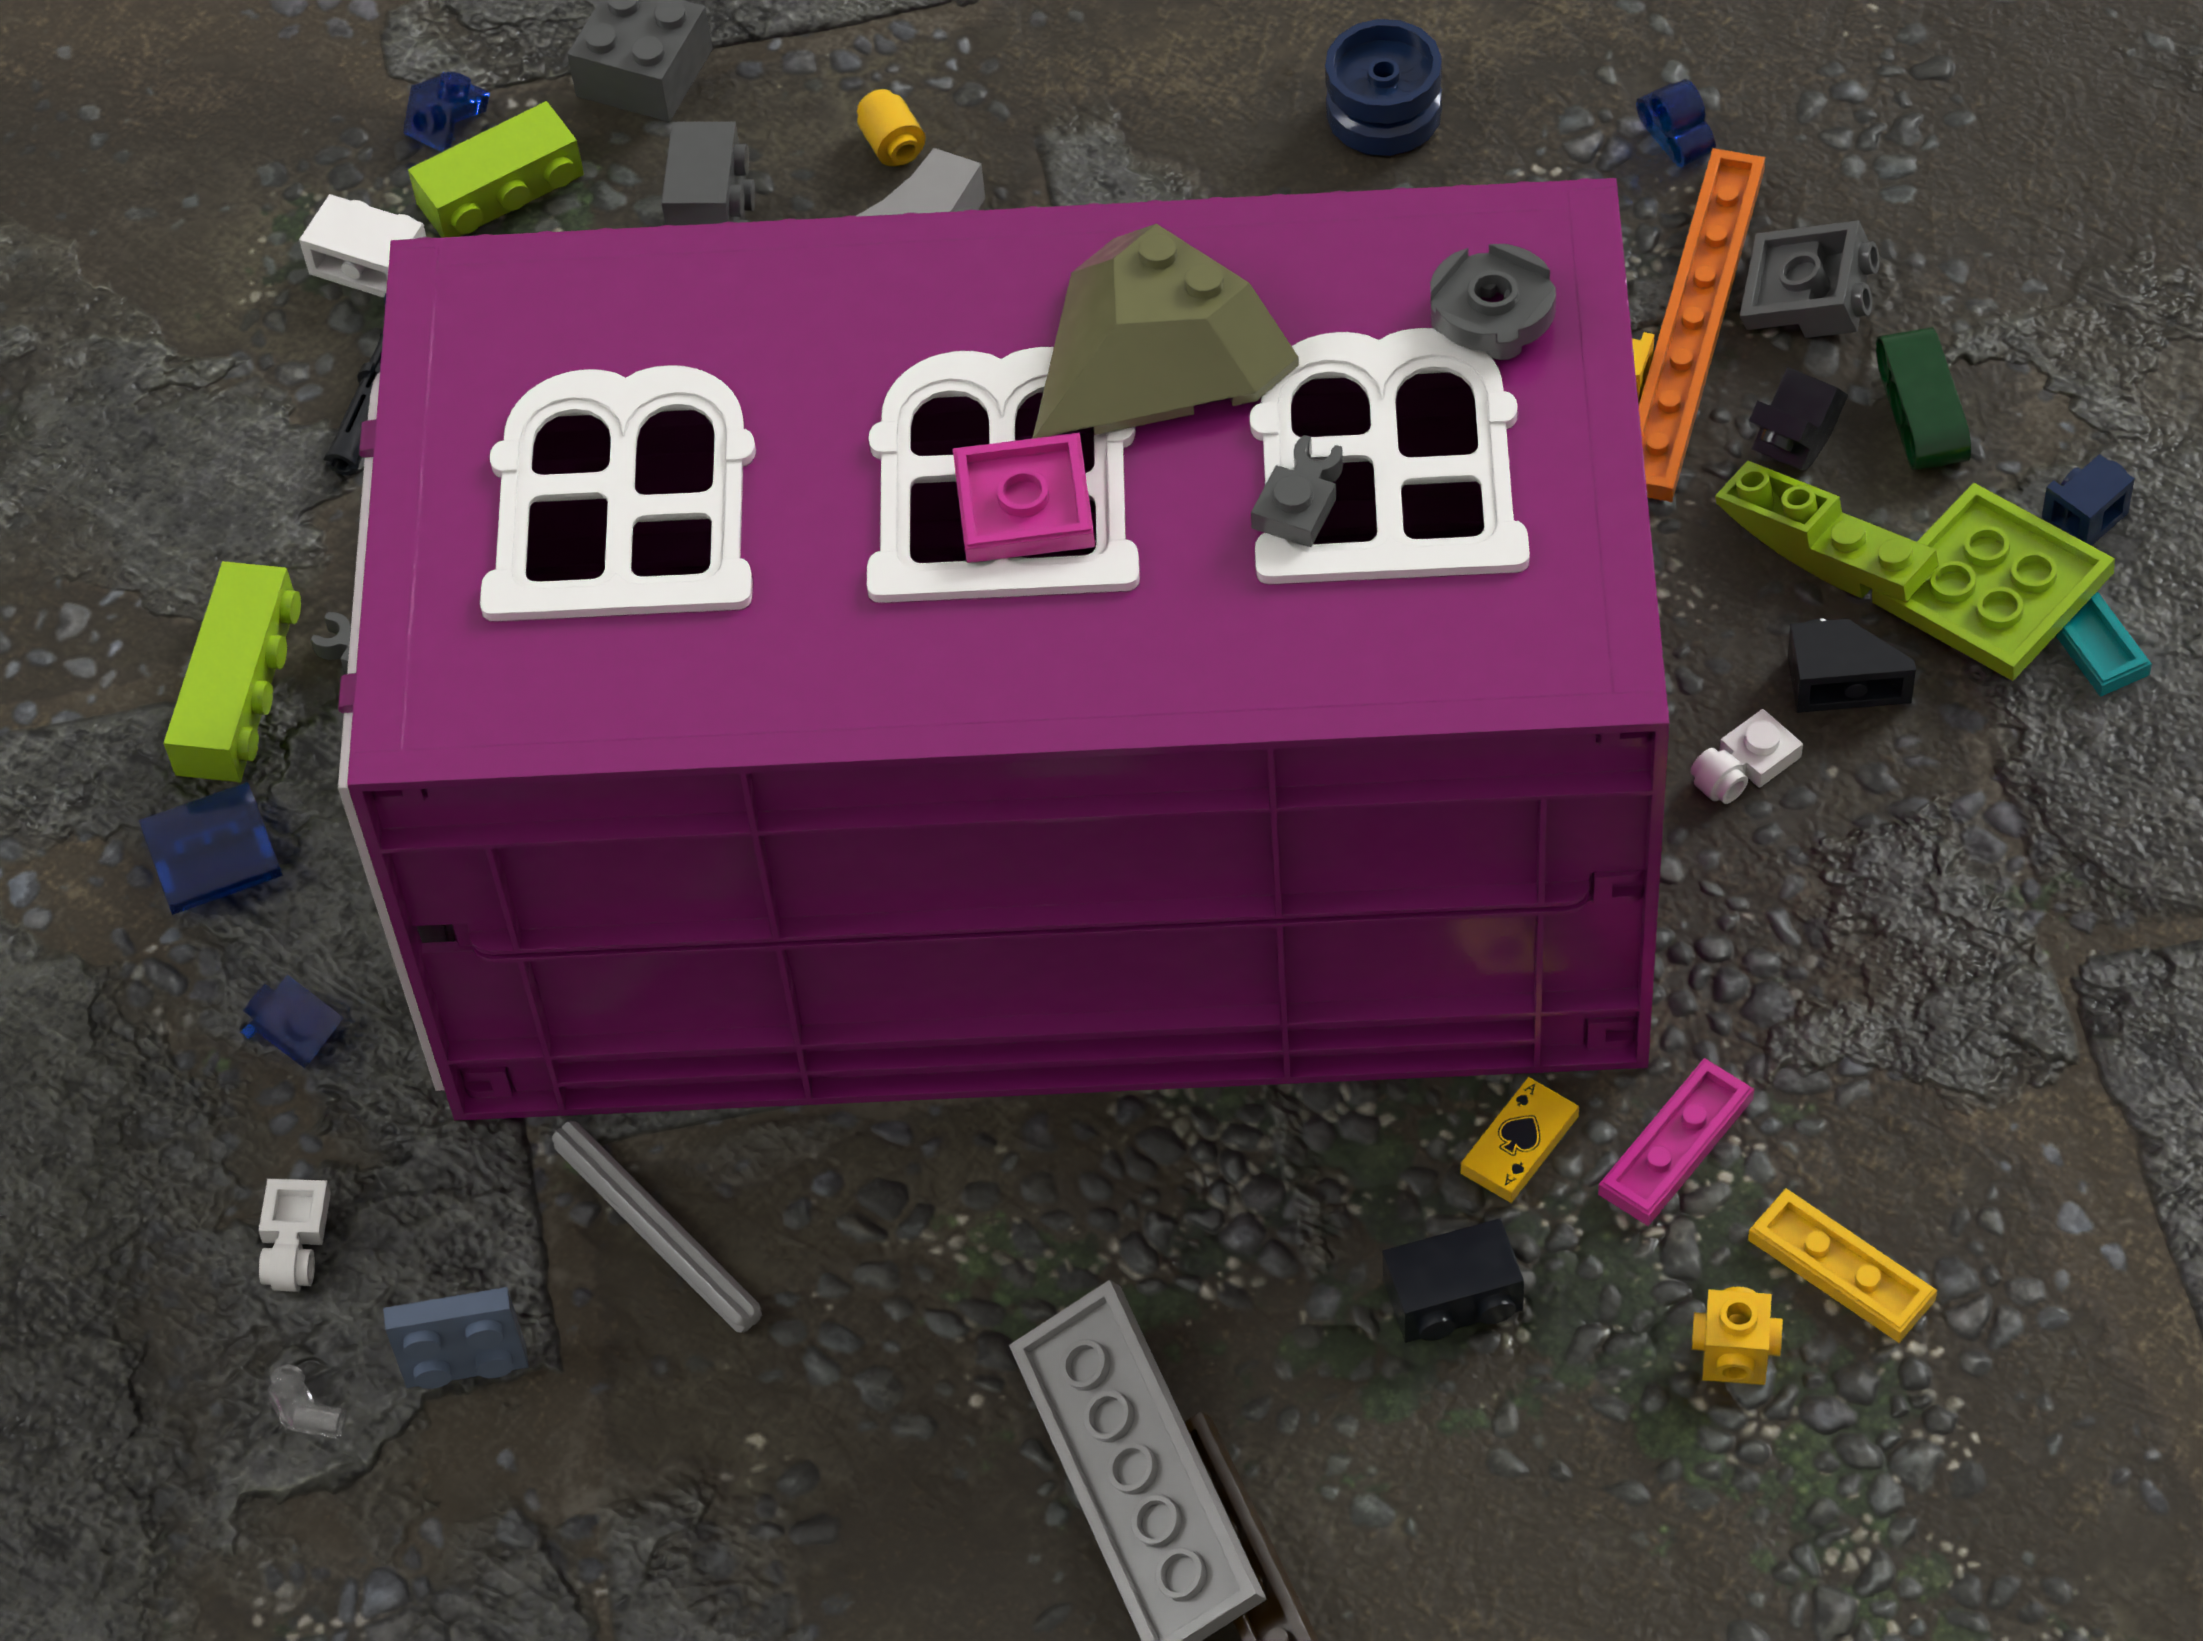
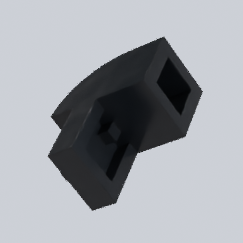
(1797, 419)

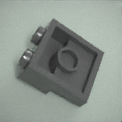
(1810, 279)

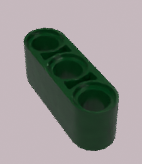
(1923, 398)

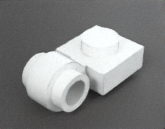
(1753, 750)
(291, 1216)

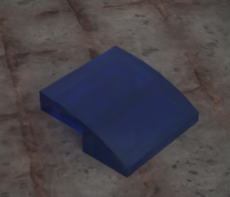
(210, 848)

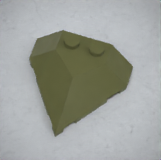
(1153, 335)

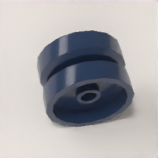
(1383, 87)

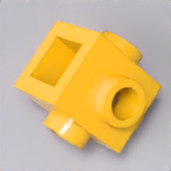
(1737, 1335)

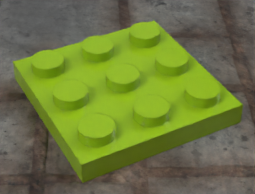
(2000, 582)

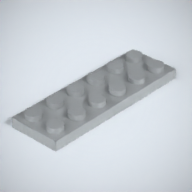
(1136, 1470)

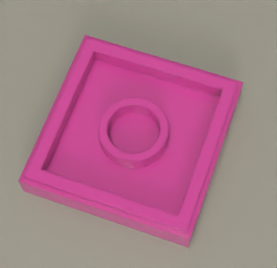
(1023, 497)

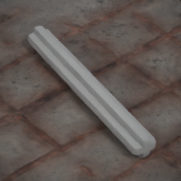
(657, 1227)

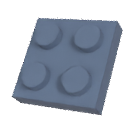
(456, 1338)

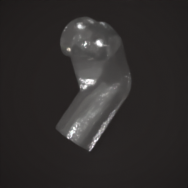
(297, 1408)

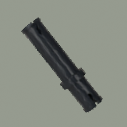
(344, 451)

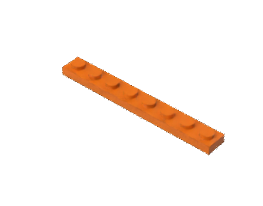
(1695, 315)

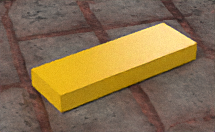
(1842, 1265)

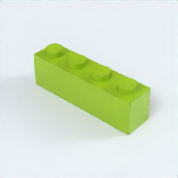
(232, 672)

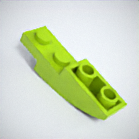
(1817, 536)

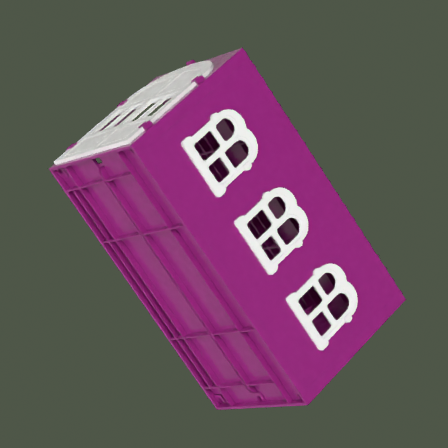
(769, 799)

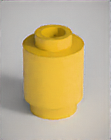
(890, 128)

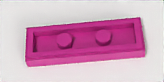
(1676, 1142)

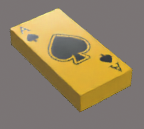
(1519, 1139)

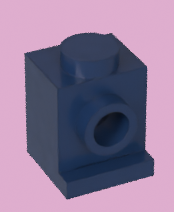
(2089, 499)

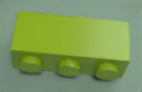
(496, 171)

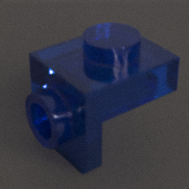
(438, 105)
(291, 1019)

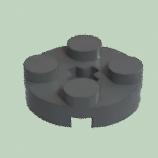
(1492, 326)

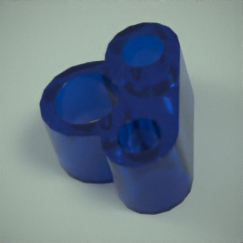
(1677, 121)

